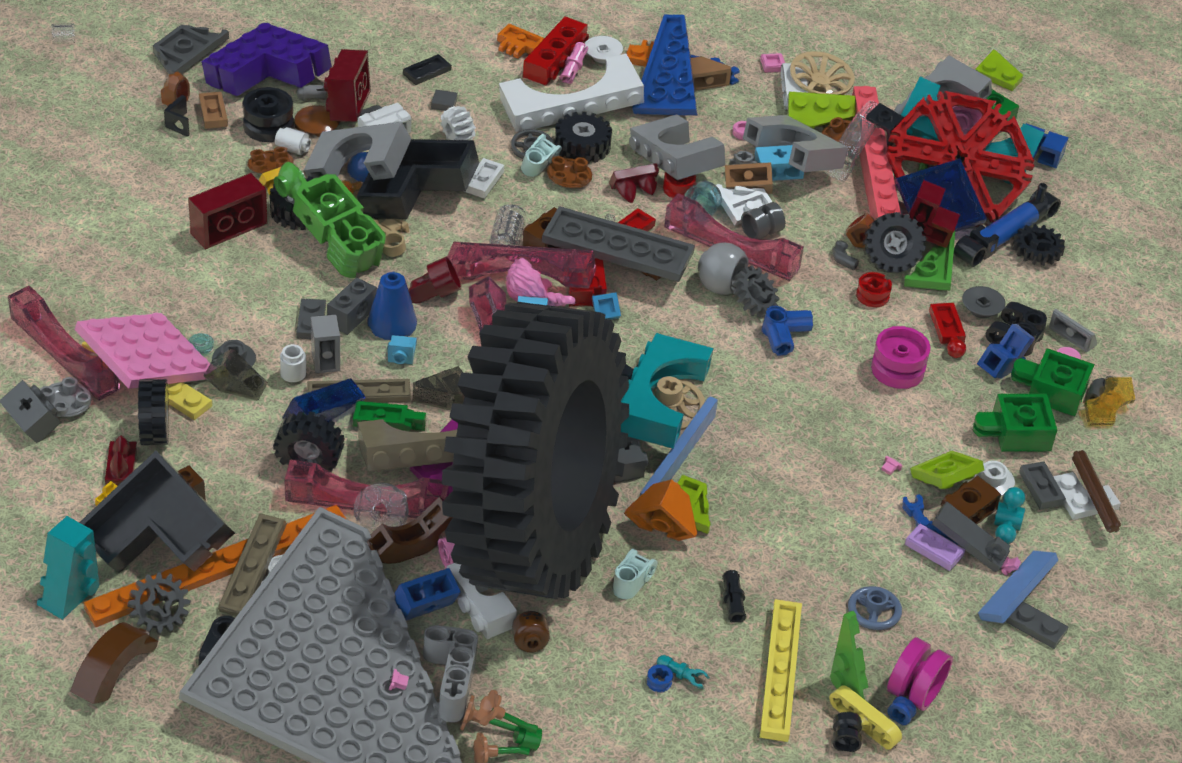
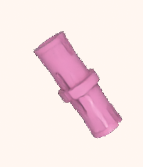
(574, 63)

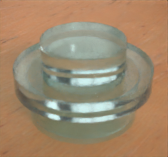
(202, 343)

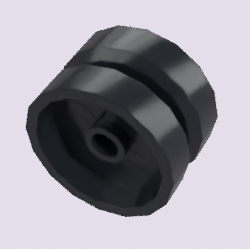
(266, 112)

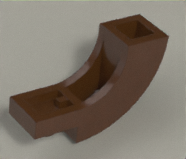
(412, 539)

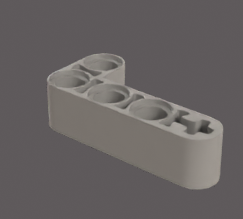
(458, 652)

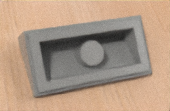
(1072, 331)

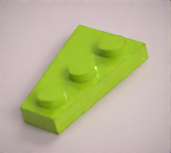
(819, 108)

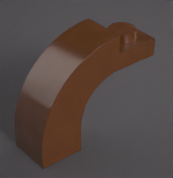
(107, 659)

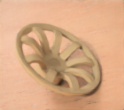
(819, 80)
(671, 394)

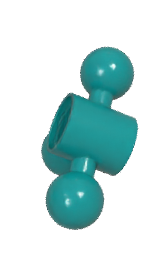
(1010, 514)

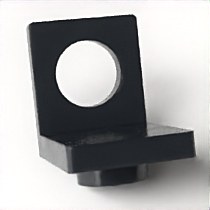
(176, 112)
(885, 119)

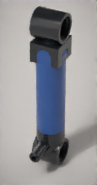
(985, 240)

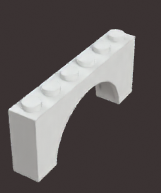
(533, 109)

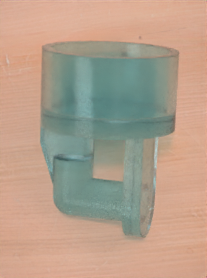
(707, 195)

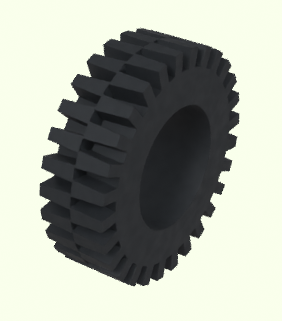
(536, 449)

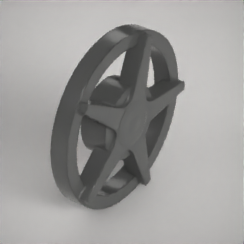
(528, 142)

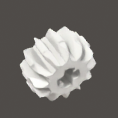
(458, 124)

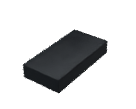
(427, 69)

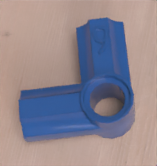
(779, 324)

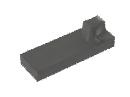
(971, 537)

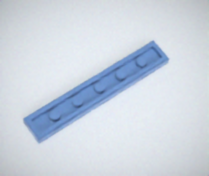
(685, 443)

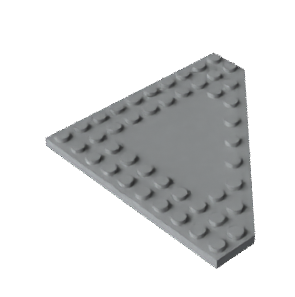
(317, 656)

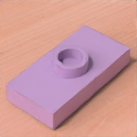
(934, 547)

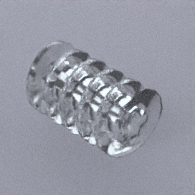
(508, 225)

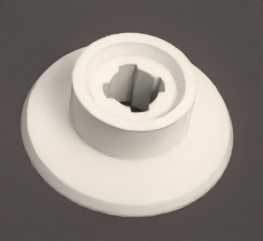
(603, 47)
(1003, 477)

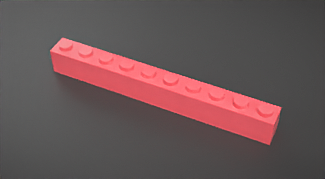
(874, 163)

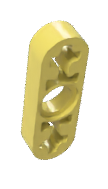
(877, 726)

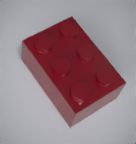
(348, 85)
(228, 210)

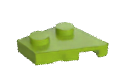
(1000, 71)
(698, 497)

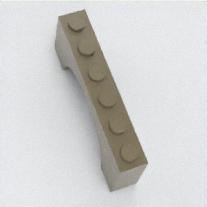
(393, 448)

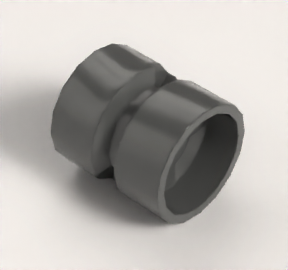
(763, 221)

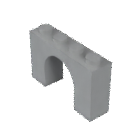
(956, 78)
(385, 145)
(666, 145)
(810, 148)

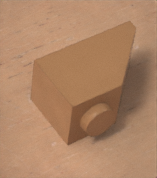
(709, 73)
(750, 176)

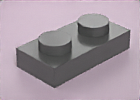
(308, 309)
(1042, 485)
(1038, 625)

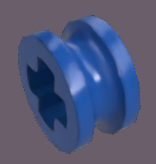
(655, 684)
(902, 710)

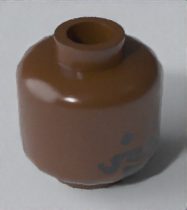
(530, 629)

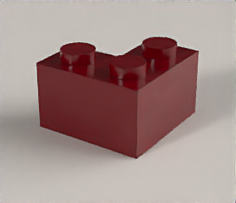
(936, 221)

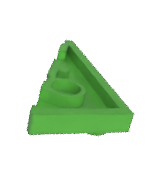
(934, 270)
(849, 662)

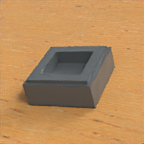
(443, 100)

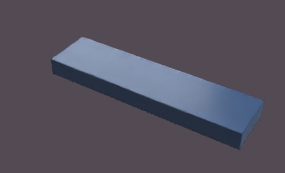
(1018, 586)

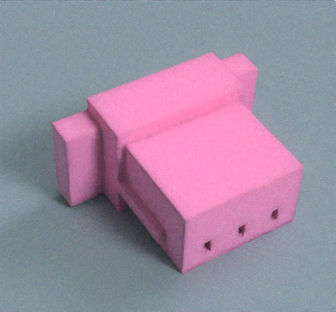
(891, 465)
(1010, 565)
(398, 680)

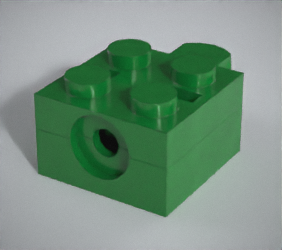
(1058, 376)
(1019, 422)

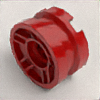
(673, 186)
(874, 289)

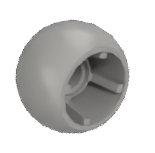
(720, 265)

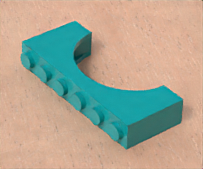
(924, 129)
(663, 357)

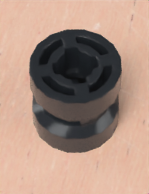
(847, 729)

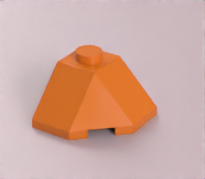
(666, 509)

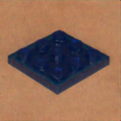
(958, 193)

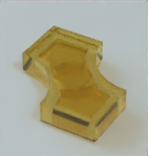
(1117, 393)

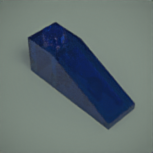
(327, 401)

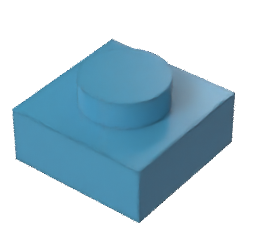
(608, 305)

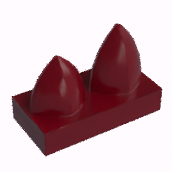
(627, 179)
(120, 460)

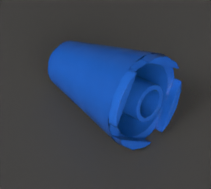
(392, 308)

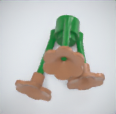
(525, 734)

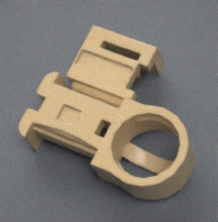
(390, 228)

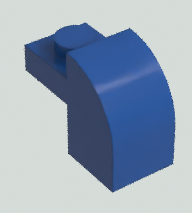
(999, 358)

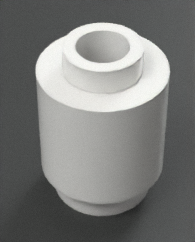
(294, 140)
(293, 363)

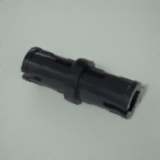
(734, 596)

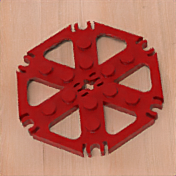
(971, 146)

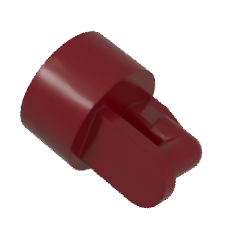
(439, 280)

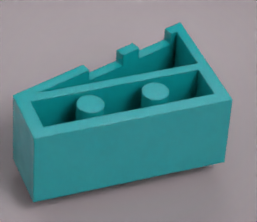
(70, 568)

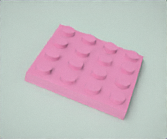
(143, 349)

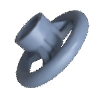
(876, 601)

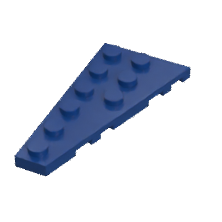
(669, 72)

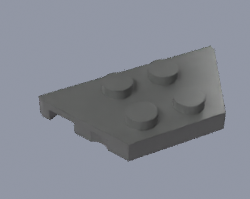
(186, 47)

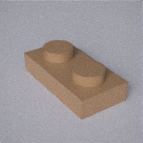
(213, 110)

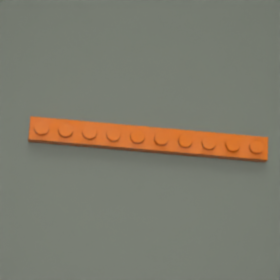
(221, 564)

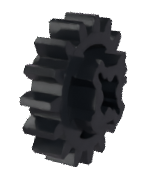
(1039, 244)

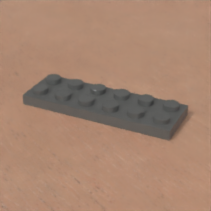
(619, 243)

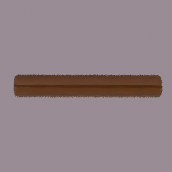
(1096, 491)

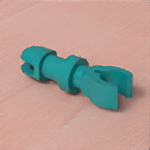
(682, 670)

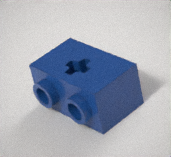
(427, 594)

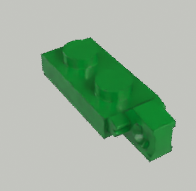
(393, 414)

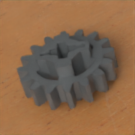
(755, 290)
(170, 598)

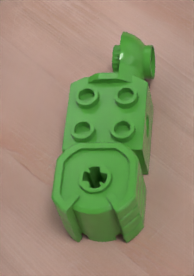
(334, 218)

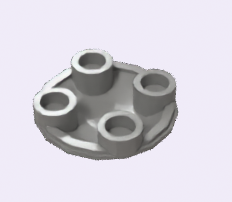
(67, 397)

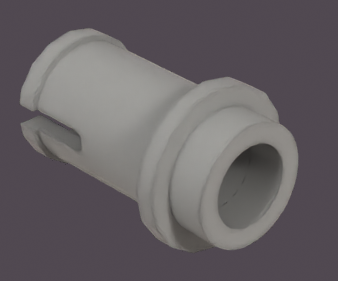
(311, 92)

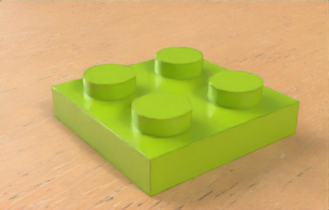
(947, 469)

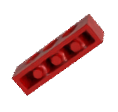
(551, 53)

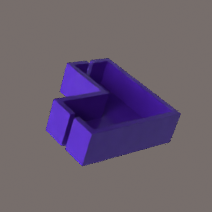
(263, 54)

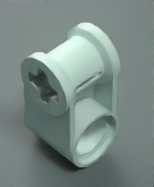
(539, 156)
(632, 574)

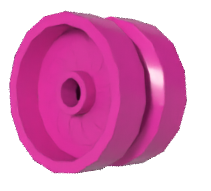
(900, 357)
(920, 673)

